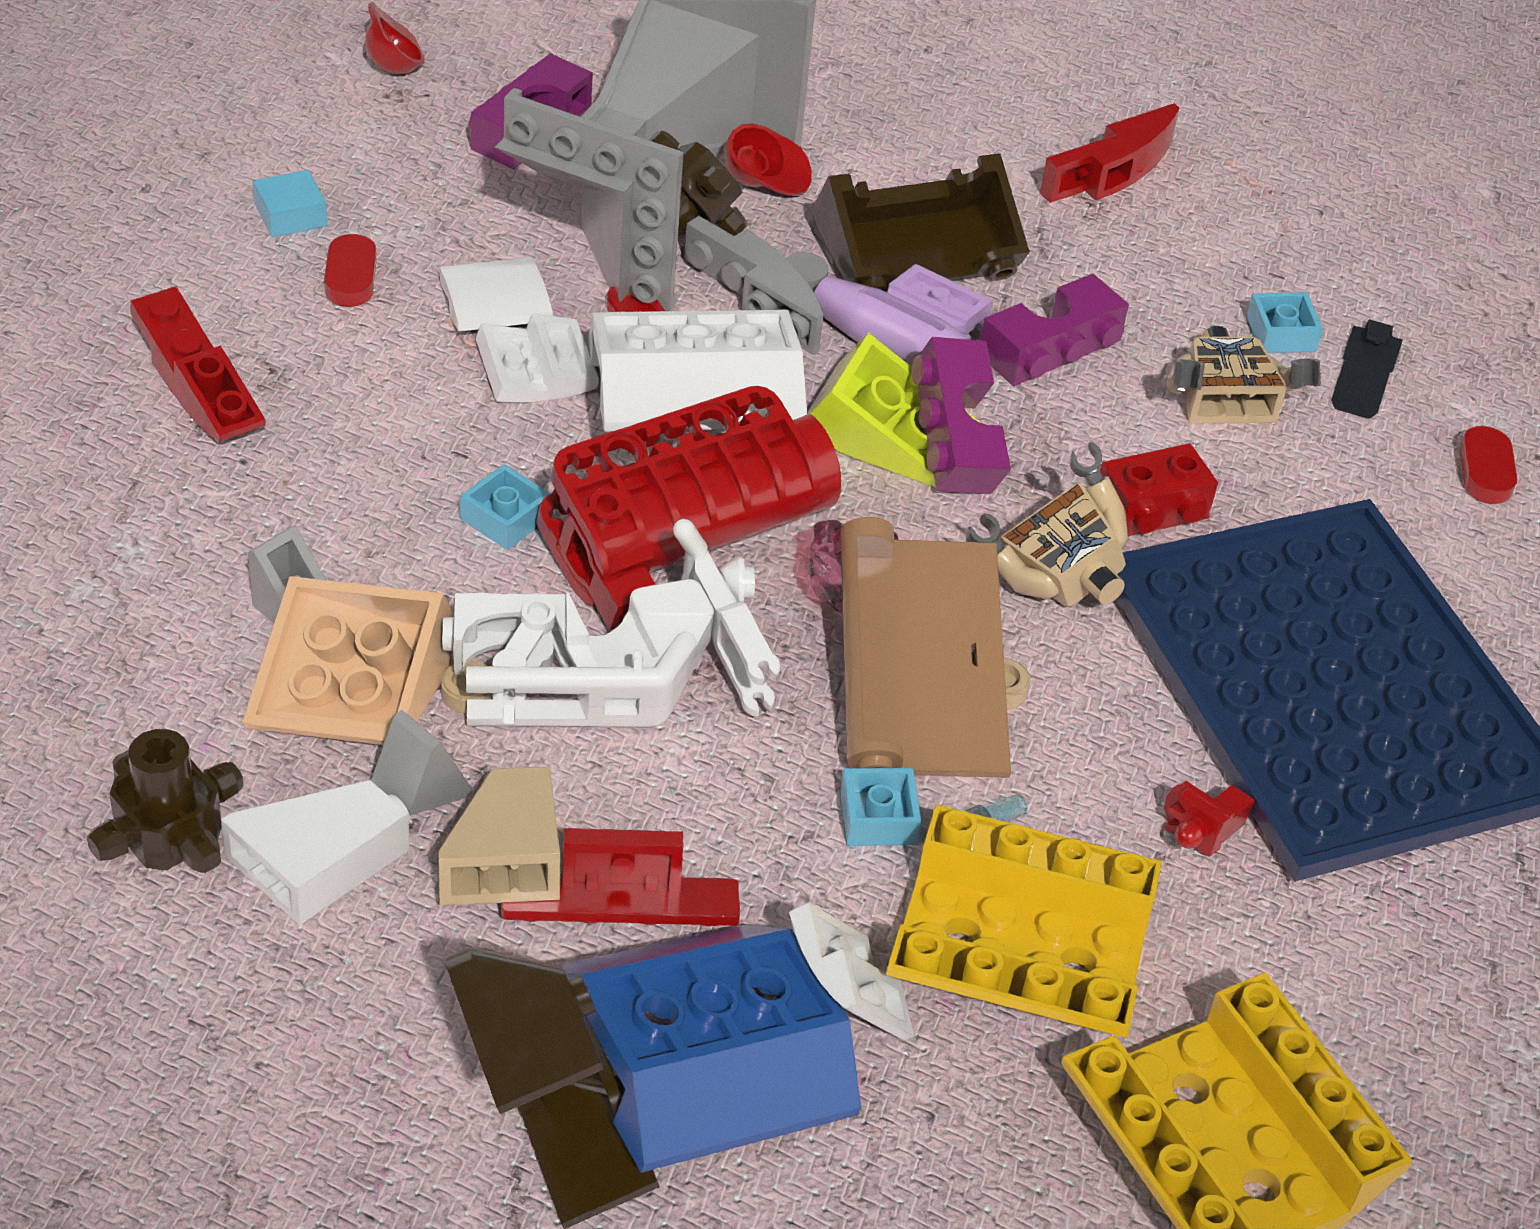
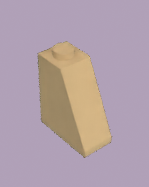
(504, 842)

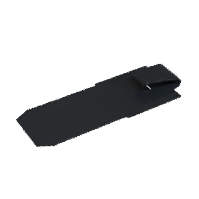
(1366, 369)

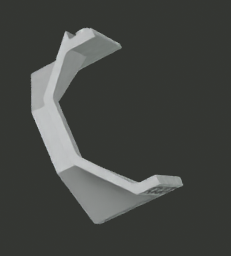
(678, 71)

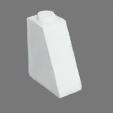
(317, 844)

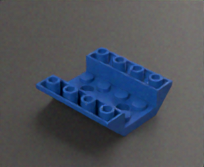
(729, 1060)

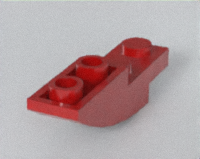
(1116, 161)
(193, 368)

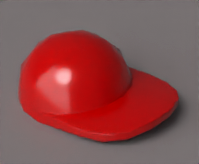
(391, 44)
(767, 159)

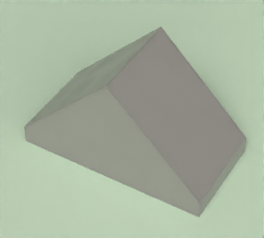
(273, 564)
(418, 768)

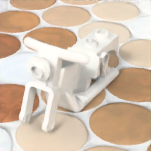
(620, 676)

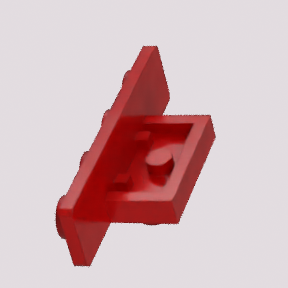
(631, 880)

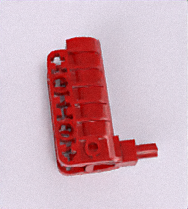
(722, 483)

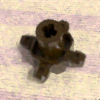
(705, 187)
(165, 805)

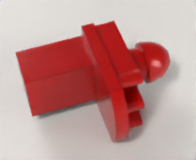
(1202, 820)

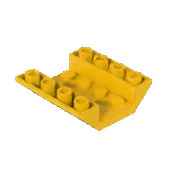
(1030, 910)
(1269, 1116)

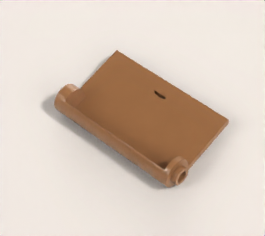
(908, 658)

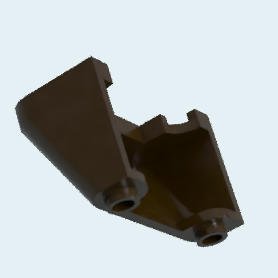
(948, 226)

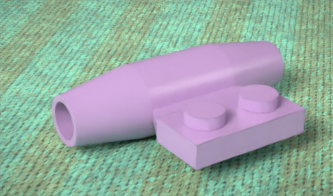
(907, 315)

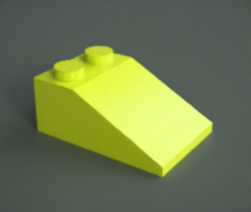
(874, 411)

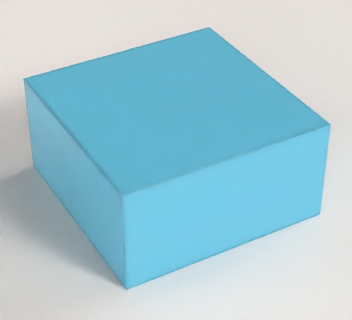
(290, 203)
(1284, 322)
(503, 506)
(880, 806)

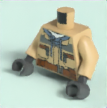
(1236, 379)
(1067, 544)

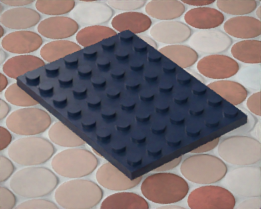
(1335, 686)

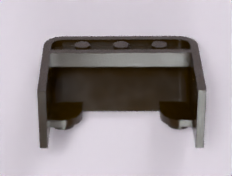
(550, 1065)

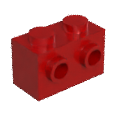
(1162, 488)

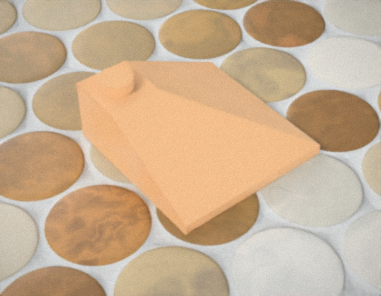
(349, 660)

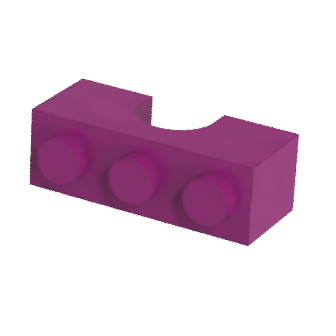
(548, 82)
(1083, 320)
(960, 449)

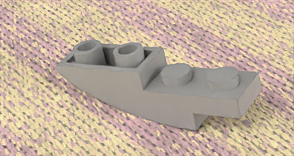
(757, 274)

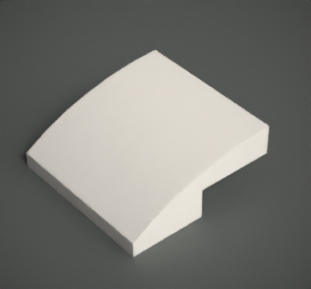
(494, 293)
(536, 362)
(848, 972)

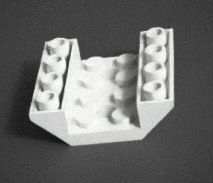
(686, 357)

